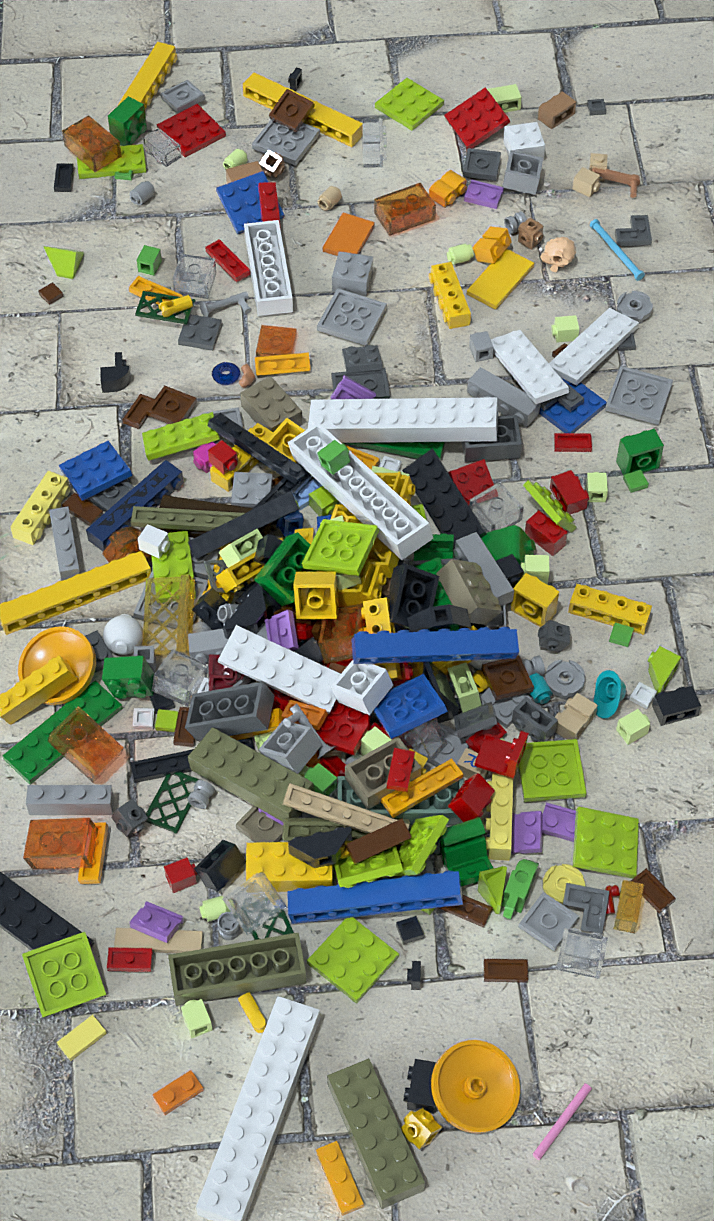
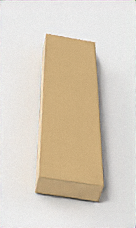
(180, 942)

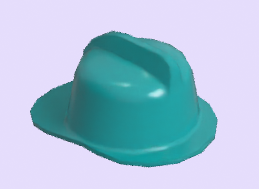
(608, 693)

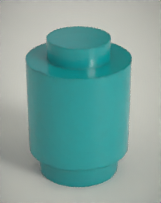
(541, 691)

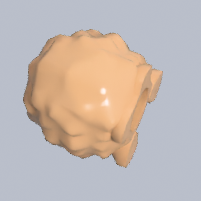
(558, 252)

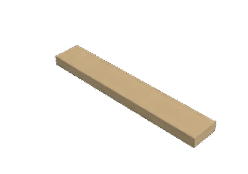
(335, 810)

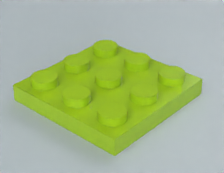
(409, 104)
(340, 547)
(551, 771)
(605, 842)
(422, 844)
(383, 864)
(352, 958)
(63, 974)

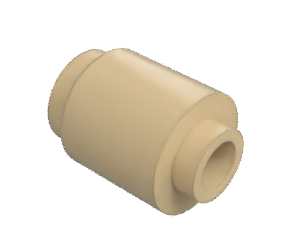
(329, 198)

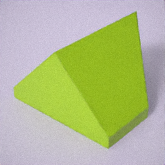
(64, 260)
(492, 885)

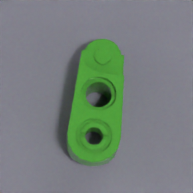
(519, 887)

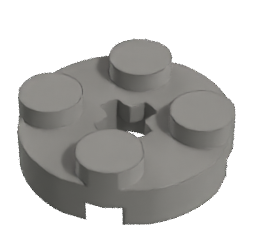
(638, 298)
(561, 688)

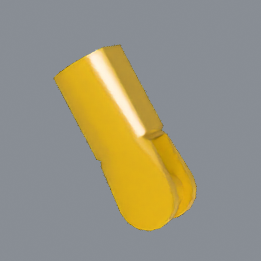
(173, 306)
(252, 1012)

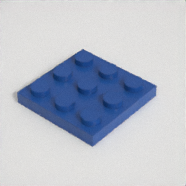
(242, 200)
(572, 421)
(95, 470)
(409, 706)

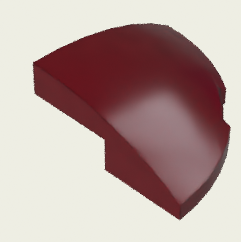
(220, 675)

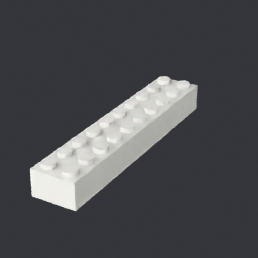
(407, 419)
(364, 494)
(258, 1112)

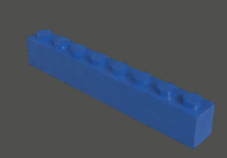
(434, 646)
(375, 897)

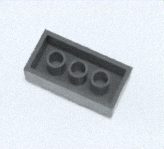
(230, 710)

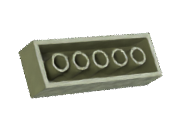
(246, 773)
(237, 968)
(375, 1133)

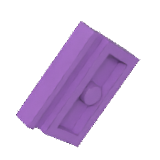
(483, 194)
(351, 390)
(282, 630)
(559, 822)
(527, 832)
(156, 922)

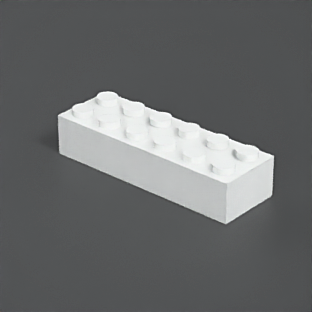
(268, 268)

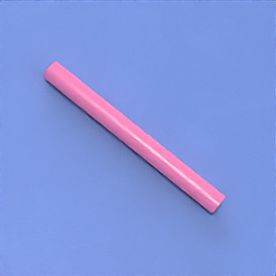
(562, 1121)

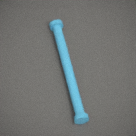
(638, 274)

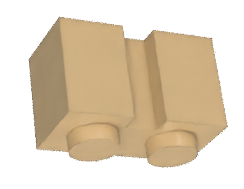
(576, 717)

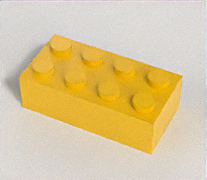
(283, 869)

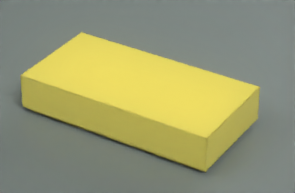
(81, 1038)

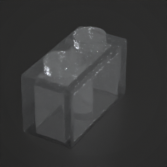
(162, 147)

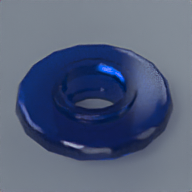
(225, 379)

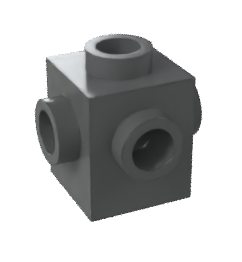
(554, 636)
(130, 818)

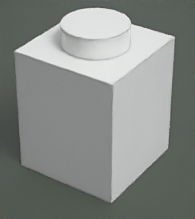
(153, 541)

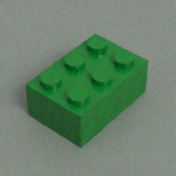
(280, 570)

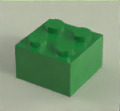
(127, 121)
(640, 452)
(128, 676)

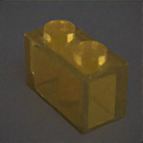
(628, 906)

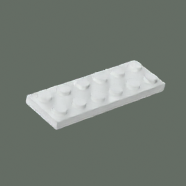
(593, 346)
(528, 367)
(280, 668)

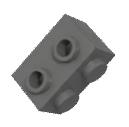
(534, 720)

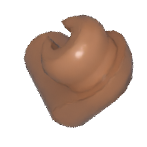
(248, 377)

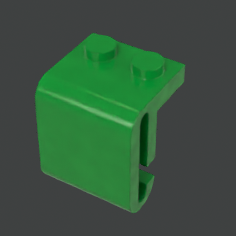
(509, 541)
(439, 546)
(465, 850)

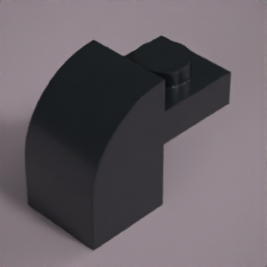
(115, 377)

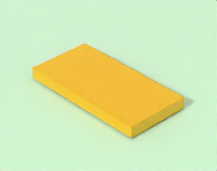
(500, 279)

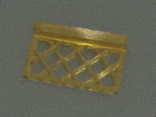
(184, 612)

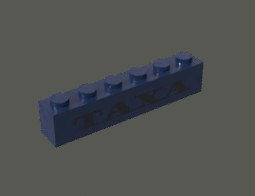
(147, 493)

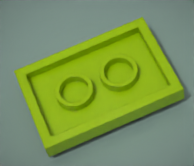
(551, 507)

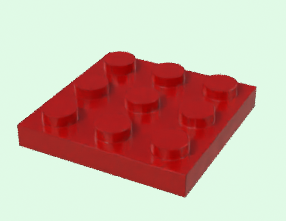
(477, 118)
(192, 129)

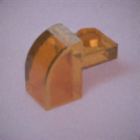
(122, 543)

